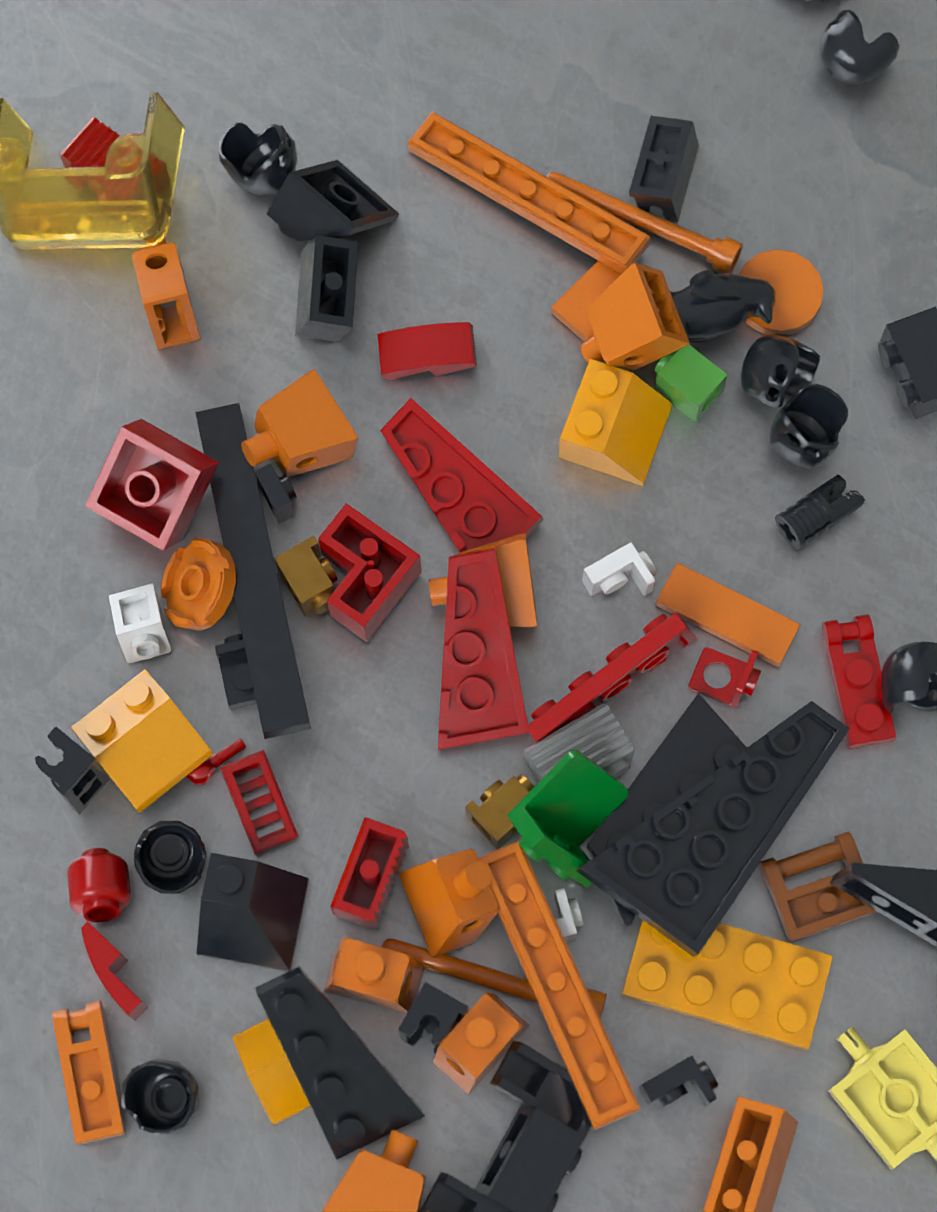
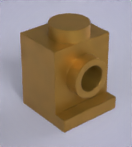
(306, 576)
(497, 802)

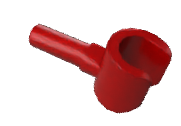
(206, 770)

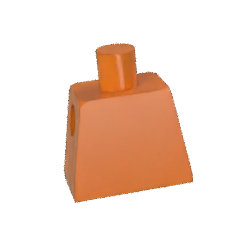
(162, 281)
(634, 321)
(301, 429)
(515, 579)
(451, 900)
(374, 975)
(479, 1041)
(381, 1182)

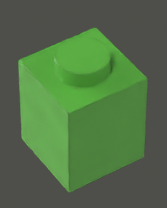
(689, 381)

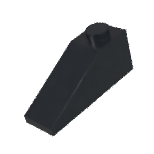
(896, 892)

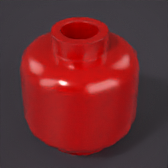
(98, 885)

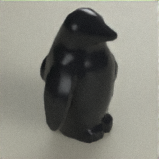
(721, 303)

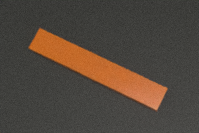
(528, 193)
(559, 988)

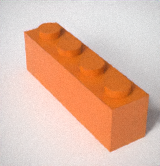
(751, 1158)

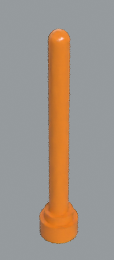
(719, 252)
(477, 973)

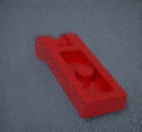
(858, 682)

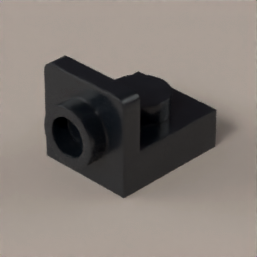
(235, 672)
(670, 1084)

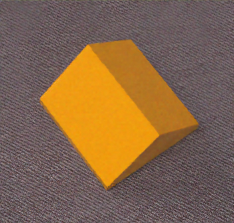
(270, 1072)

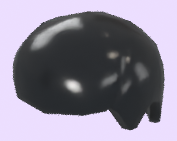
(169, 857)
(160, 1096)

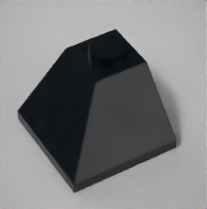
(327, 203)
(250, 912)

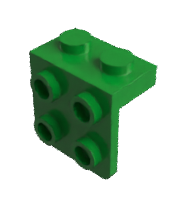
(565, 812)

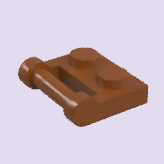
(816, 904)

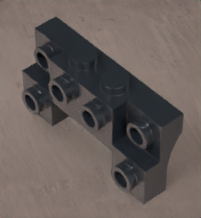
(536, 1148)

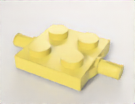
(890, 1096)

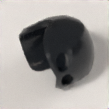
(849, 56)
(258, 160)
(777, 368)
(809, 426)
(910, 676)

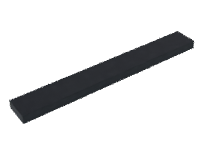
(257, 586)

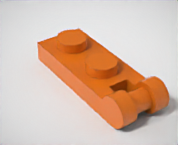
(89, 1074)

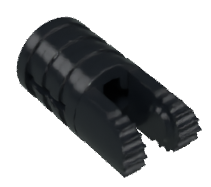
(817, 512)

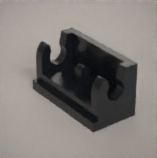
(665, 165)
(77, 776)
(431, 1012)

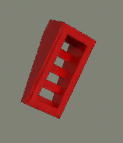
(246, 764)

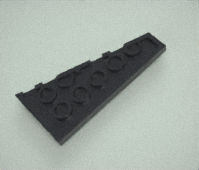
(703, 846)

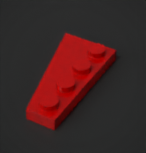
(457, 485)
(479, 665)
(614, 677)

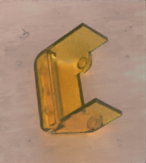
(91, 206)

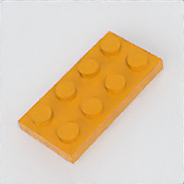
(733, 982)

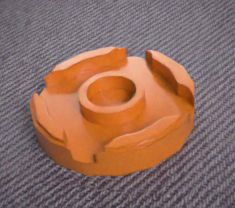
(796, 290)
(198, 584)

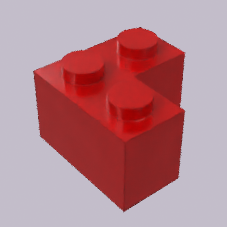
(376, 570)

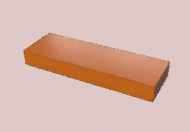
(727, 614)

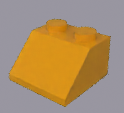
(614, 423)
(142, 740)

